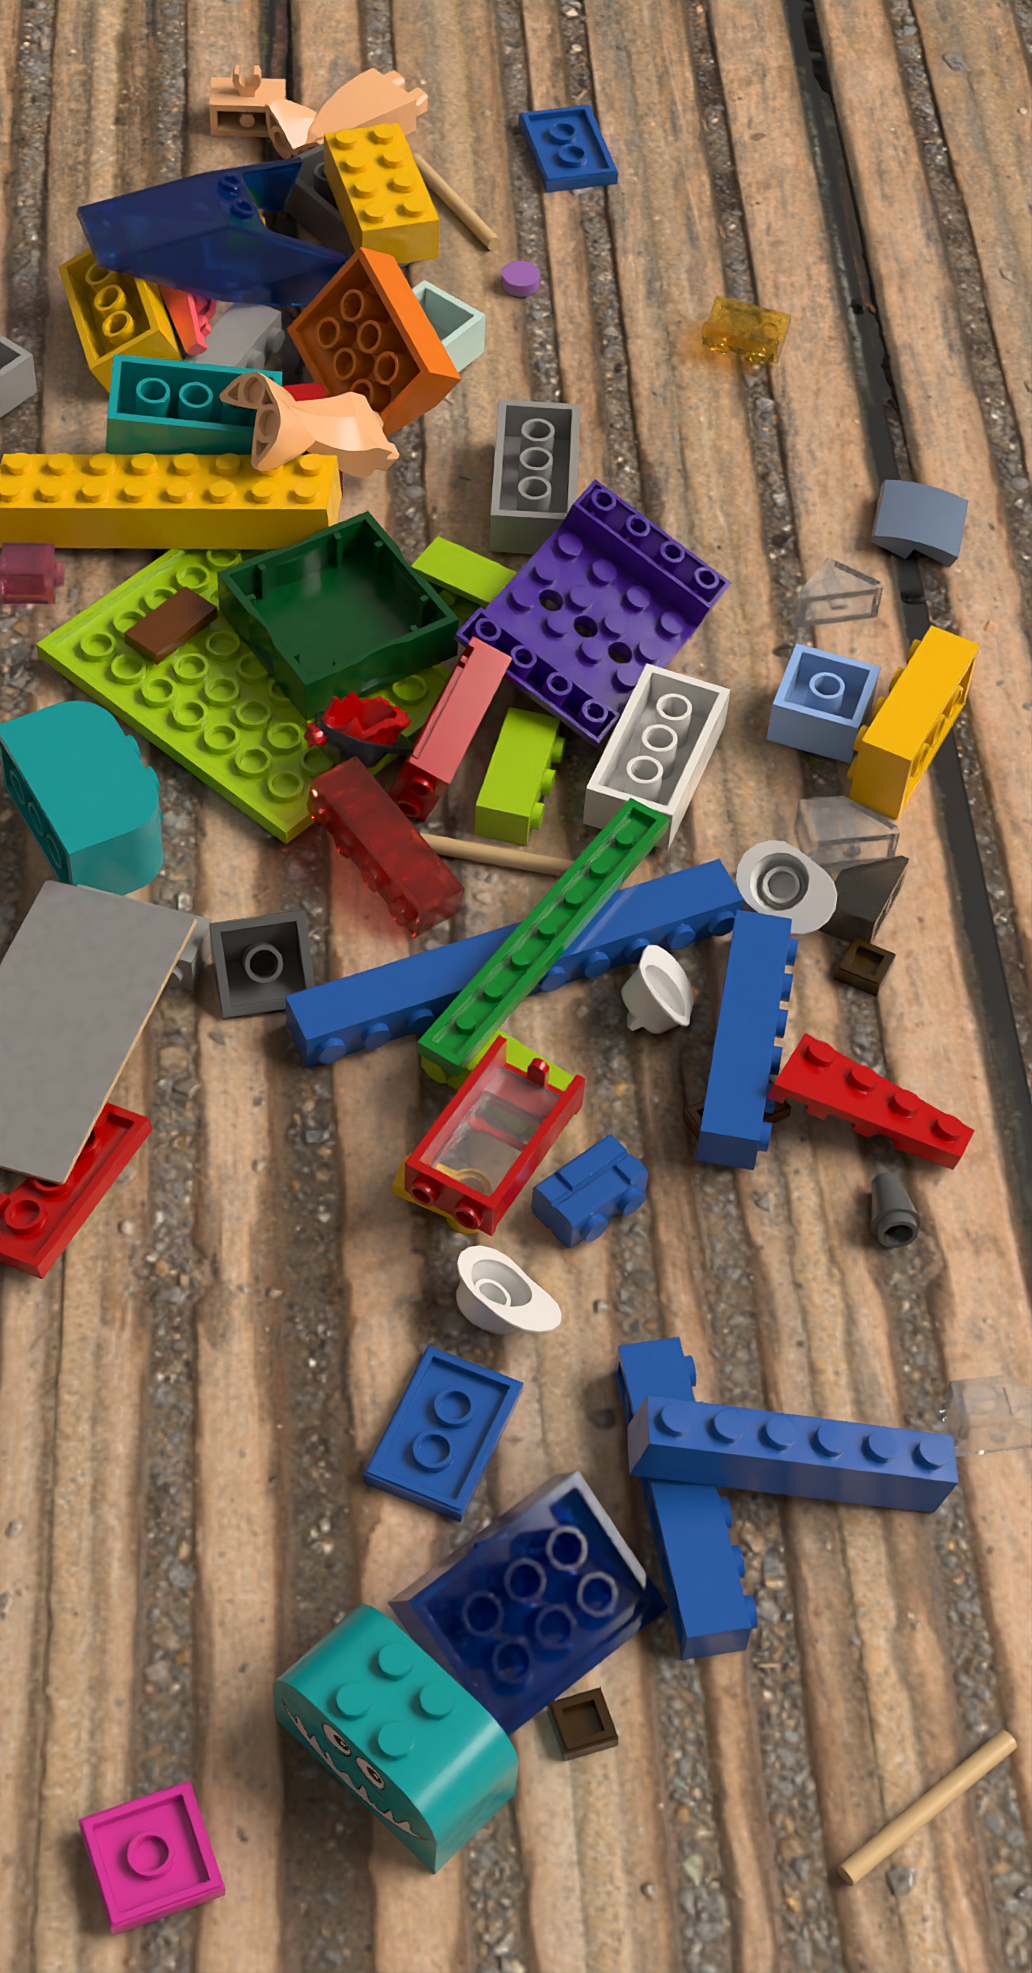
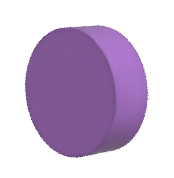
(520, 278)

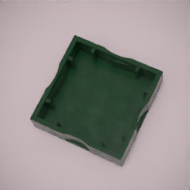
(337, 614)

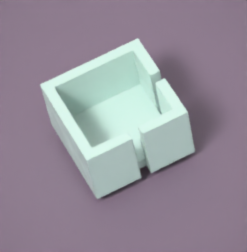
(455, 323)

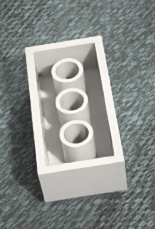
(658, 748)

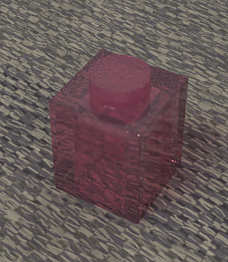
(30, 573)

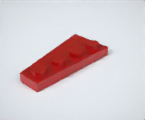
(874, 1105)
(45, 1216)

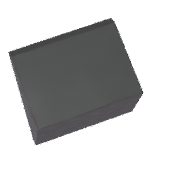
(260, 961)

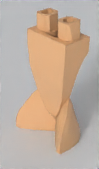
(357, 104)
(321, 426)

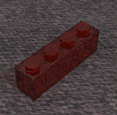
(384, 847)

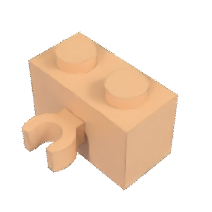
(239, 103)

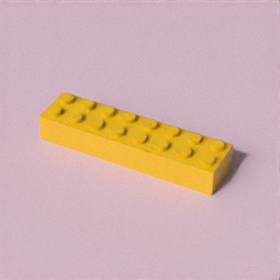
(165, 500)

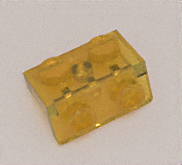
(746, 330)

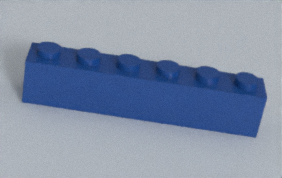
(745, 1039)
(791, 1454)
(688, 1519)

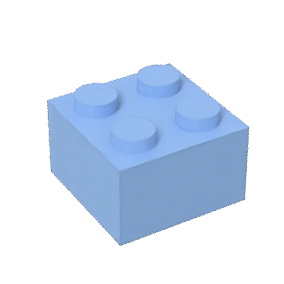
(822, 703)

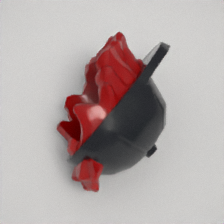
(361, 729)

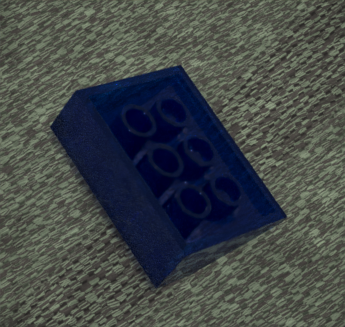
(531, 1601)

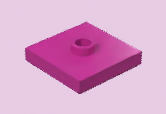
(151, 1857)

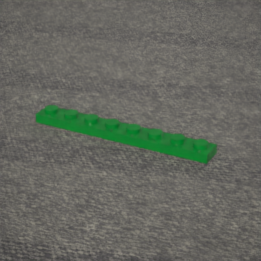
(542, 937)

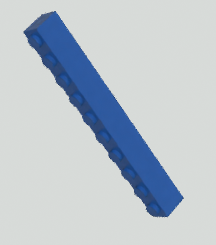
(416, 990)

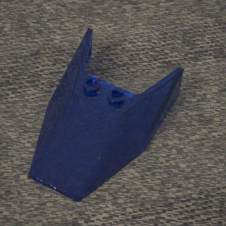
(210, 238)

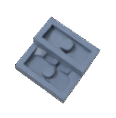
(919, 519)

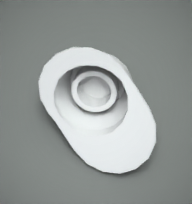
(786, 884)
(658, 993)
(500, 1295)

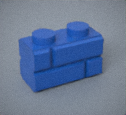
(590, 1192)

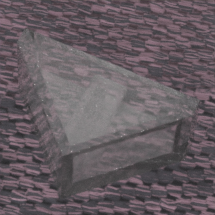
(837, 595)

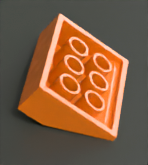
(375, 341)

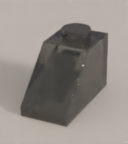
(865, 898)

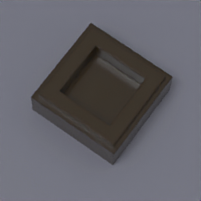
(864, 966)
(582, 1724)

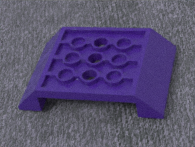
(620, 582)

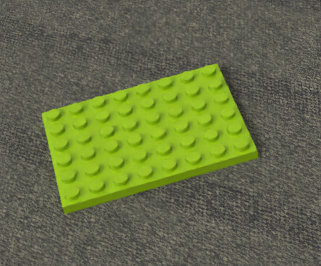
(212, 696)

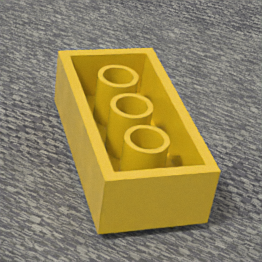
(381, 192)
(116, 315)
(911, 721)

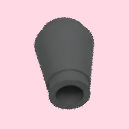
(892, 1212)

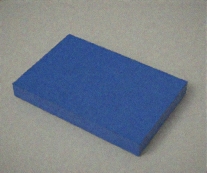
(567, 148)
(443, 1433)

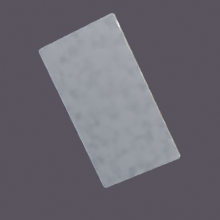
(71, 1014)

